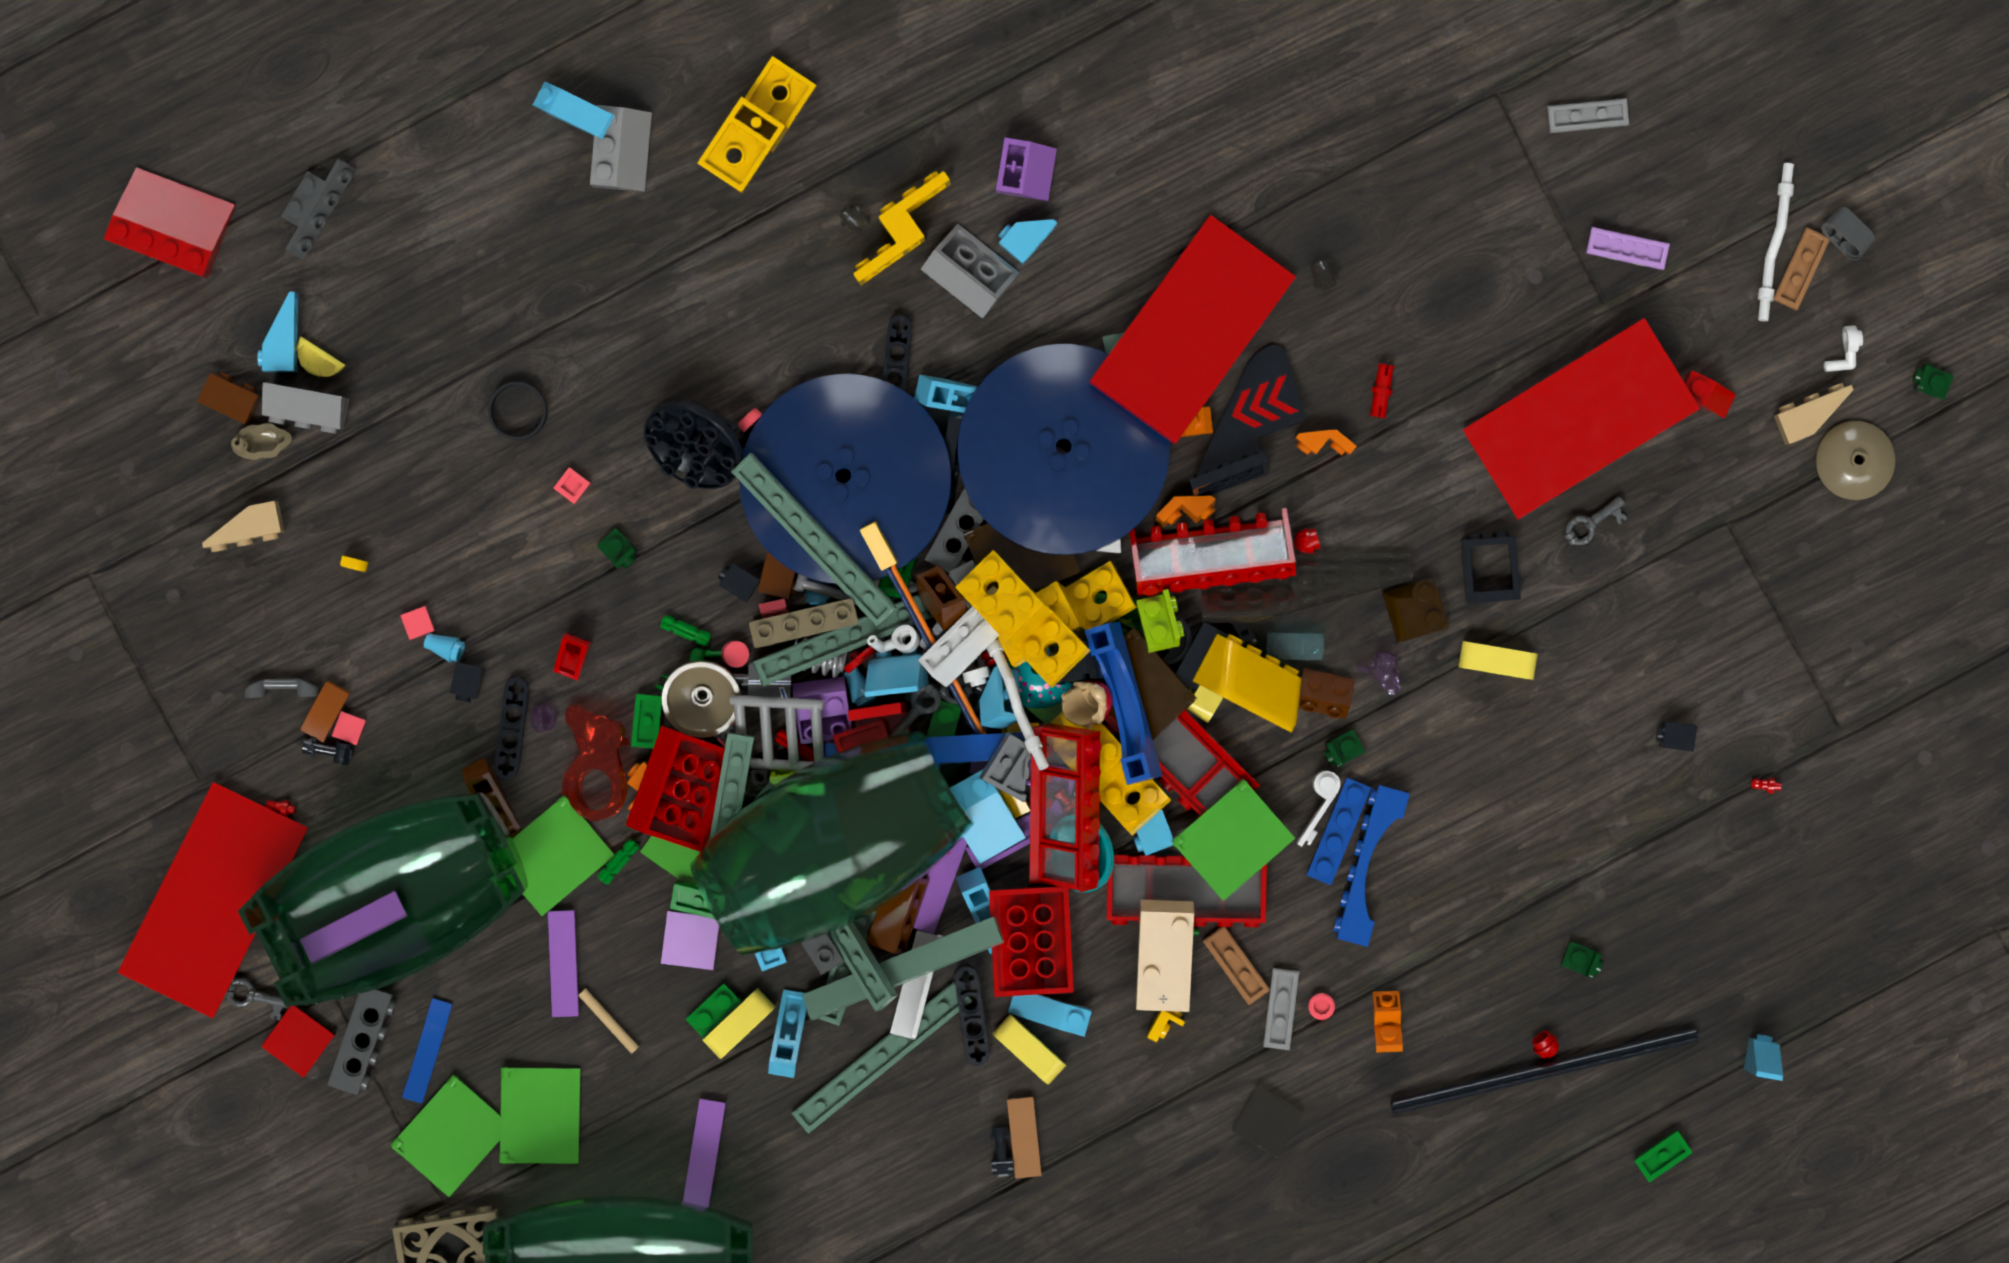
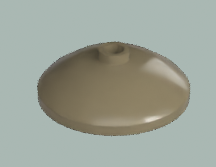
(1837, 465)
(697, 714)

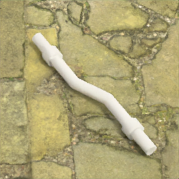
(1785, 191)
(1032, 742)

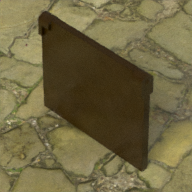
(1032, 567)
(1160, 688)

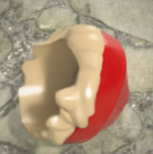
(1086, 703)

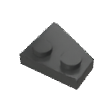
(1009, 767)

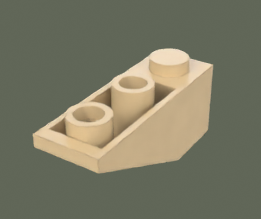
(1807, 418)
(253, 522)

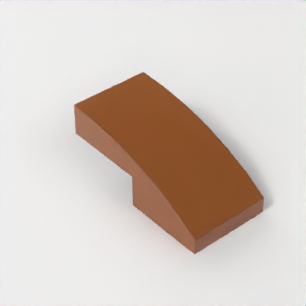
(325, 711)

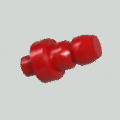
(1769, 785)
(283, 807)

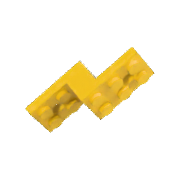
(757, 124)
(901, 227)
(1078, 606)
(1022, 618)
(1113, 784)

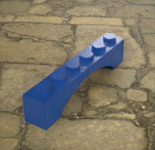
(1137, 746)
(1386, 807)

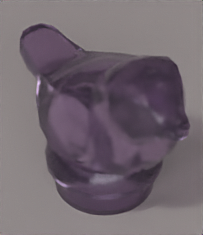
(1384, 671)

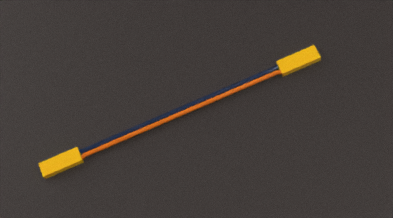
(885, 559)

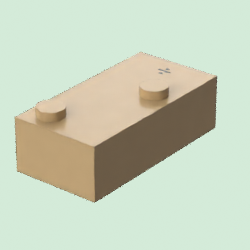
(1164, 955)

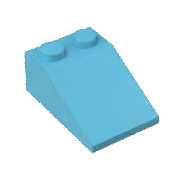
(895, 674)
(994, 822)

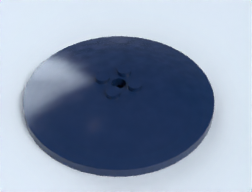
(893, 460)
(1050, 497)

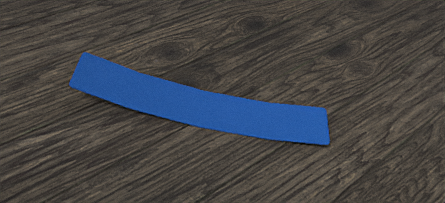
(427, 1050)

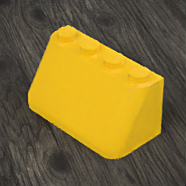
(1251, 681)

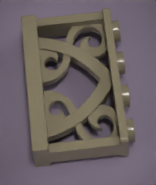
(803, 623)
(445, 1224)

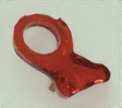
(599, 746)

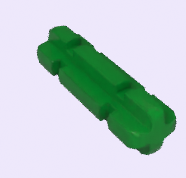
(685, 630)
(618, 861)

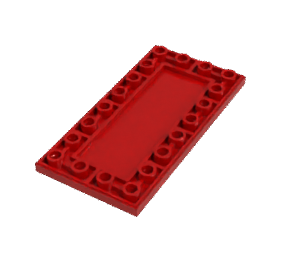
(1192, 329)
(1581, 418)
(193, 927)

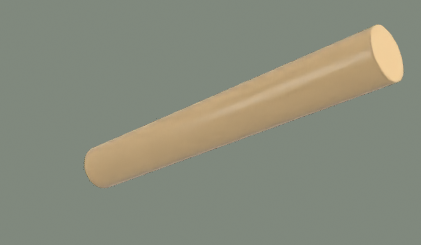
(608, 1020)

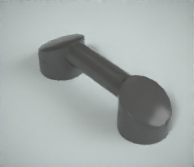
(303, 687)

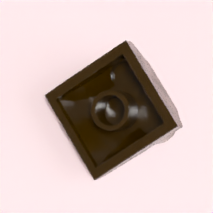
(1415, 609)

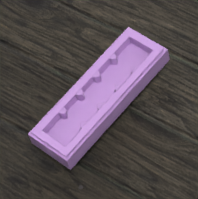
(1627, 248)

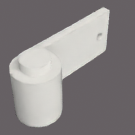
(1327, 786)

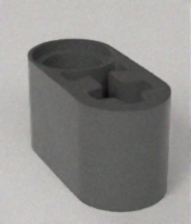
(1848, 233)

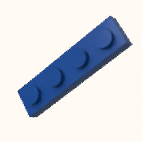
(1338, 831)

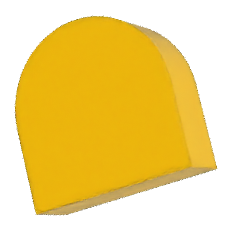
(354, 563)

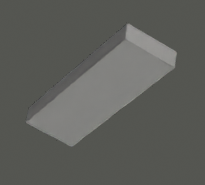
(1588, 115)
(1281, 1009)

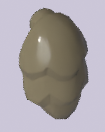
(260, 441)

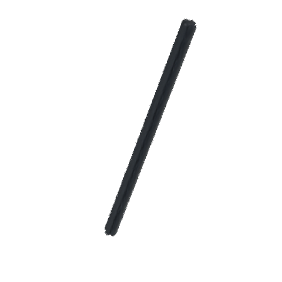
(1544, 1070)

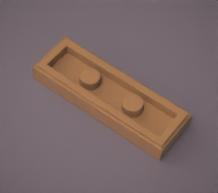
(1801, 269)
(1236, 965)
(1024, 1137)

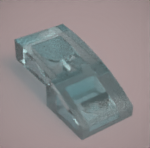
(1295, 646)

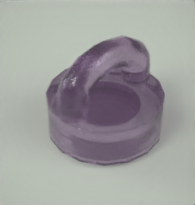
(543, 718)

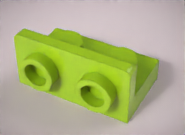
(1159, 622)

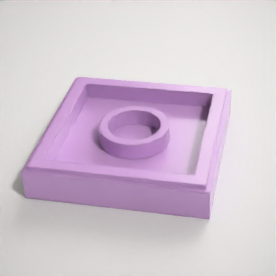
(690, 940)

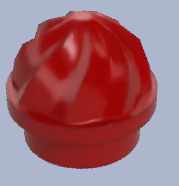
(1307, 541)
(1545, 1044)

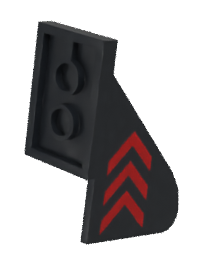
(1260, 406)

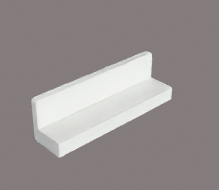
(959, 646)
(913, 997)

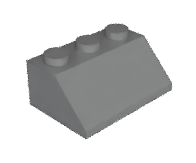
(622, 154)
(969, 270)
(304, 407)

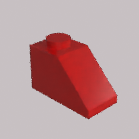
(1709, 394)

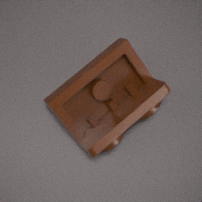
(1325, 693)

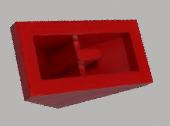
(572, 656)

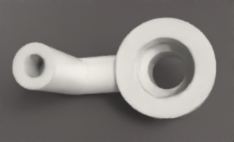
(1852, 340)
(897, 641)
(977, 676)

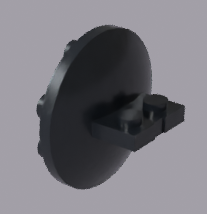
(694, 442)

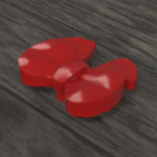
(858, 658)

